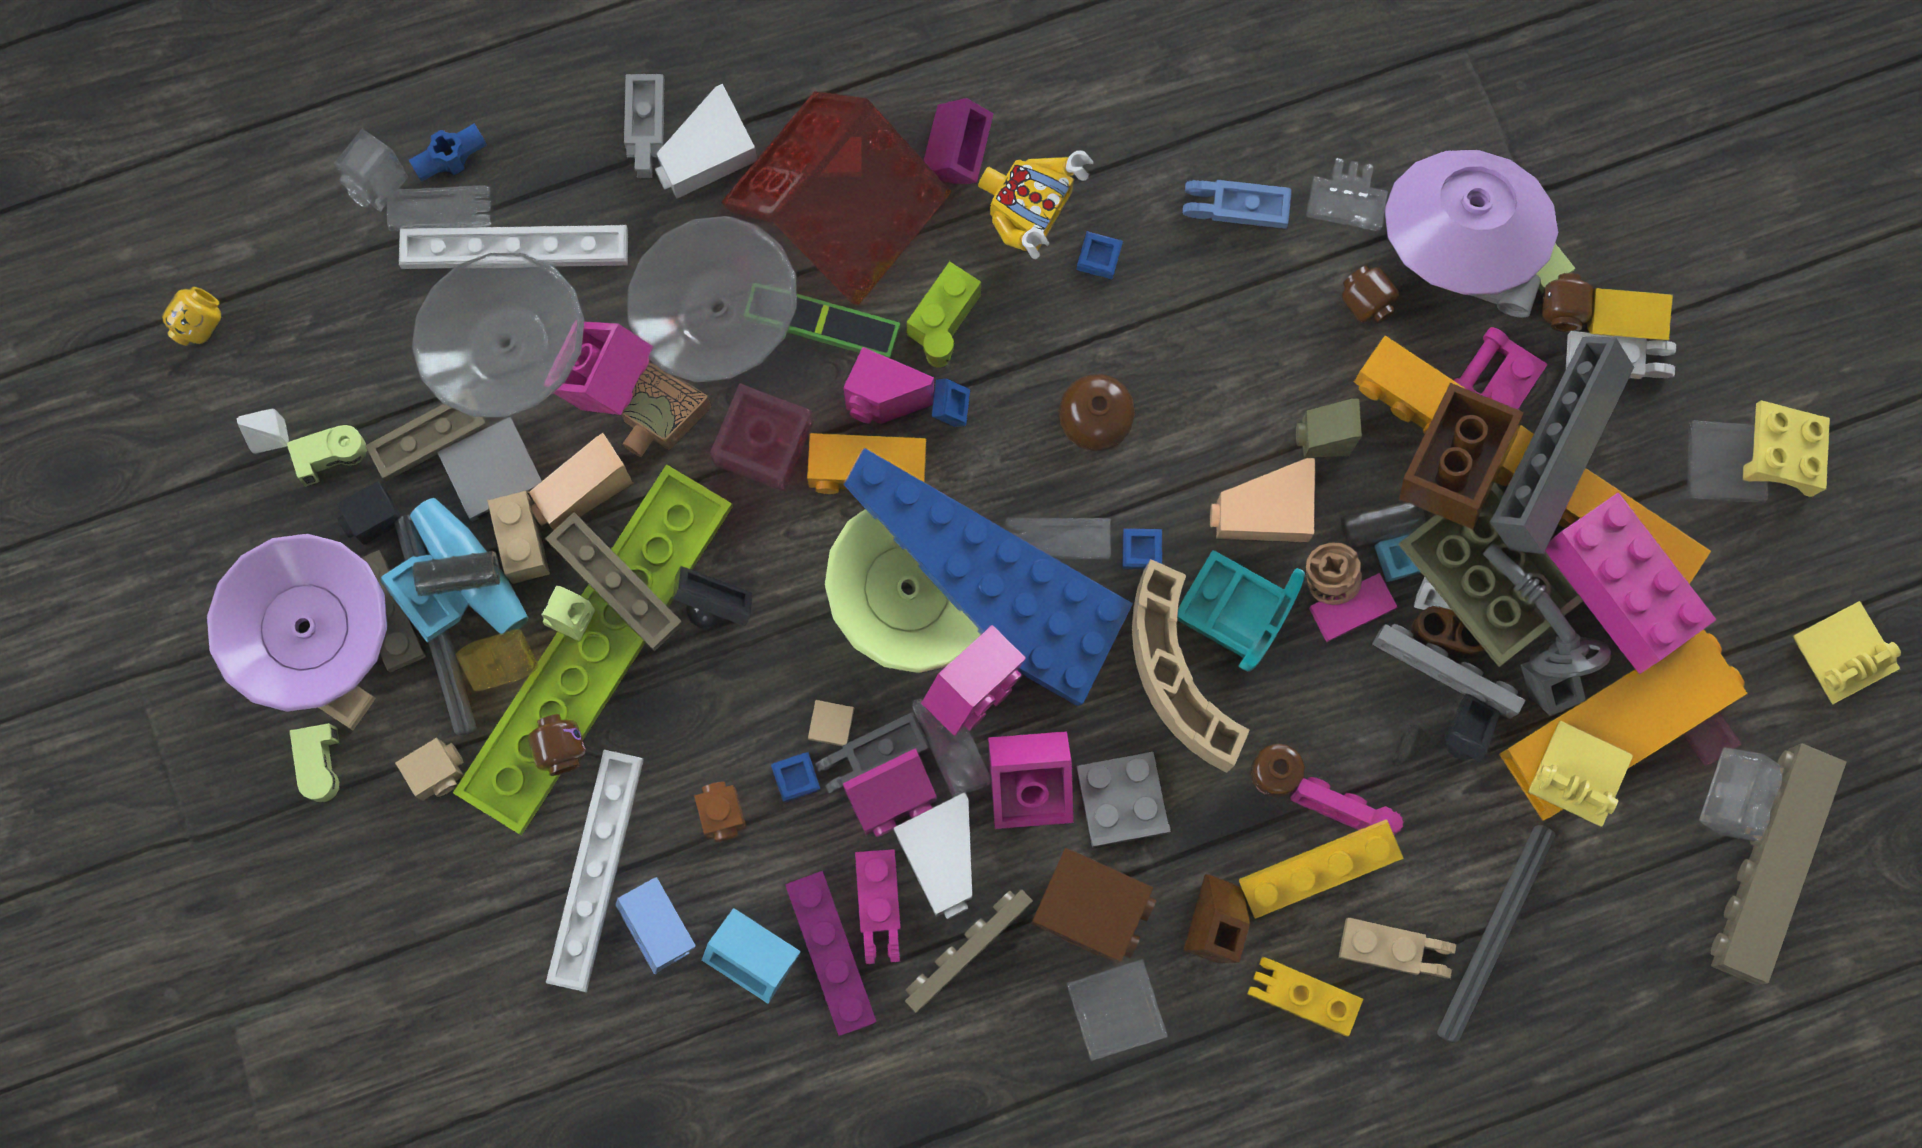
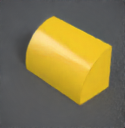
(1631, 314)

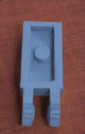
(1240, 203)

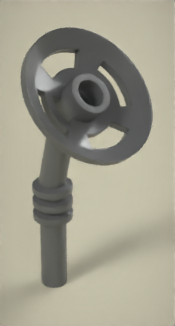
(1568, 647)

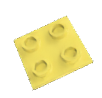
(1847, 652)
(1581, 774)

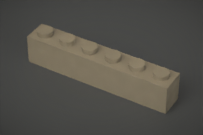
(1777, 866)

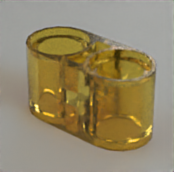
(497, 660)

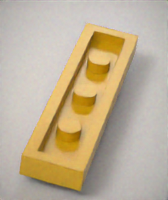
(1320, 868)

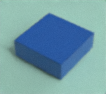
(1099, 255)
(950, 402)
(1140, 547)
(795, 777)

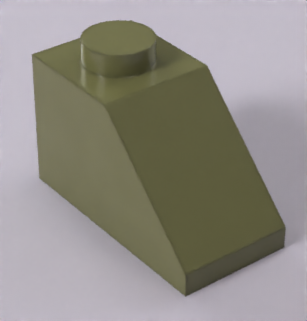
(1330, 430)

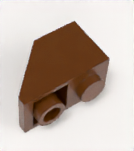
(1218, 922)

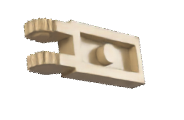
(1392, 948)

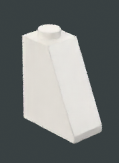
(705, 146)
(940, 854)

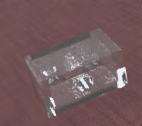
(369, 170)
(1742, 794)

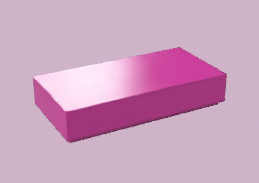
(1369, 604)

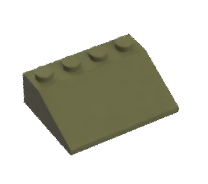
(1477, 590)

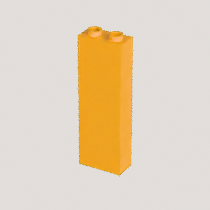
(1640, 710)

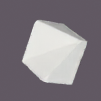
(263, 430)

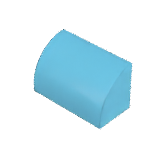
(750, 955)

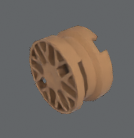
(1322, 573)

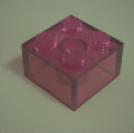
(762, 437)

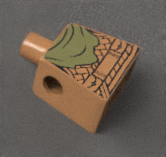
(661, 410)

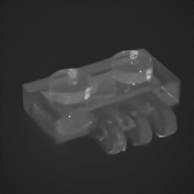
(1347, 198)

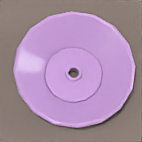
(1467, 245)
(268, 597)

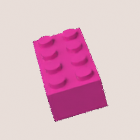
(1629, 583)

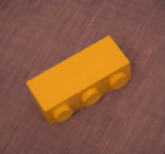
(835, 455)

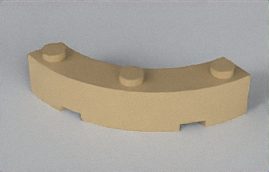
(1167, 677)

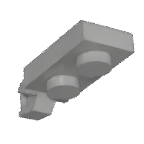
(644, 120)

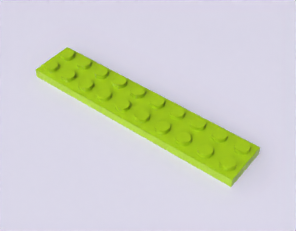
(581, 676)

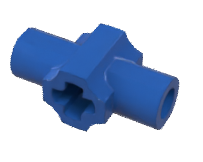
(460, 144)

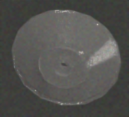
(692, 273)
(479, 308)

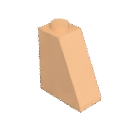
(580, 483)
(1269, 507)

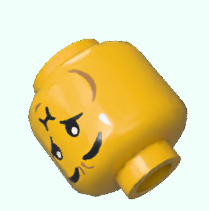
(192, 316)

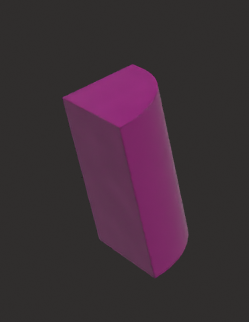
(958, 141)

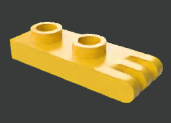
(1307, 997)

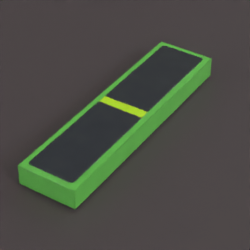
(843, 326)

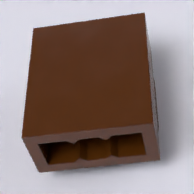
(1094, 907)

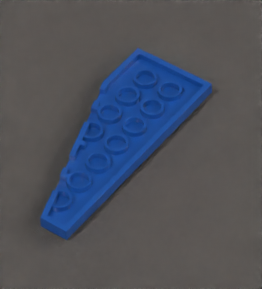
(997, 579)

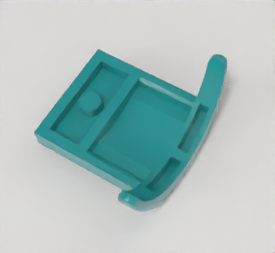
(1238, 607)

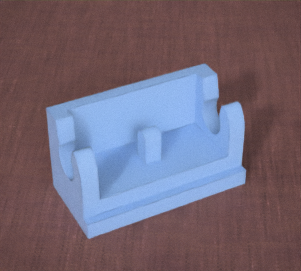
(655, 925)

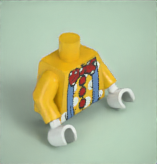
(1031, 197)

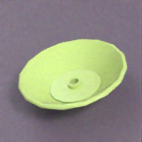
(877, 616)

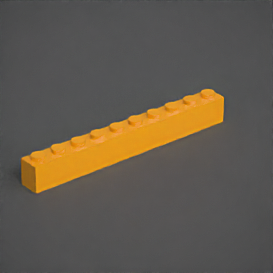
(1414, 394)

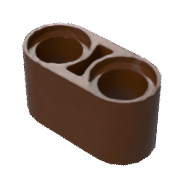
(1450, 633)

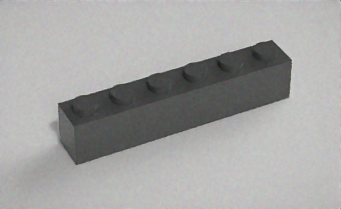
(1562, 445)

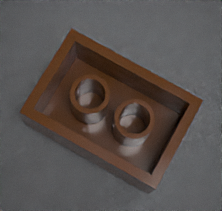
(1461, 455)

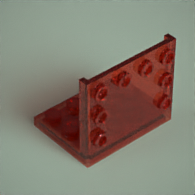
(841, 190)

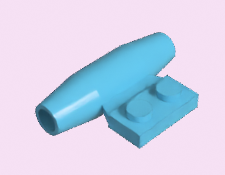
(433, 614)

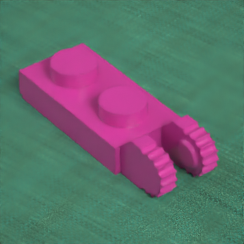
(1343, 808)
(878, 900)

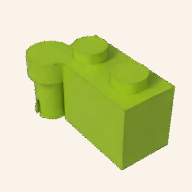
(943, 312)

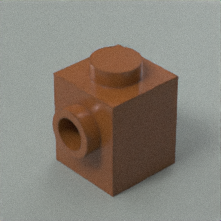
(720, 811)

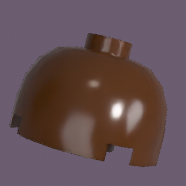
(1096, 412)

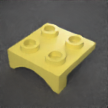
(1789, 448)

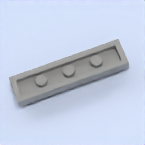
(1434, 662)

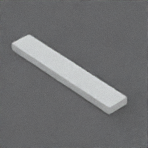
(551, 244)
(594, 871)

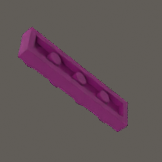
(830, 953)

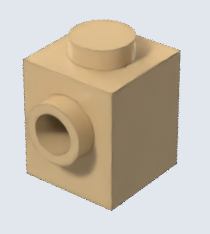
(431, 769)

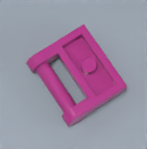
(1513, 377)

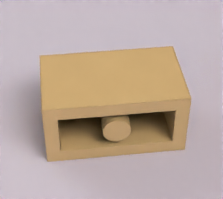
(518, 537)

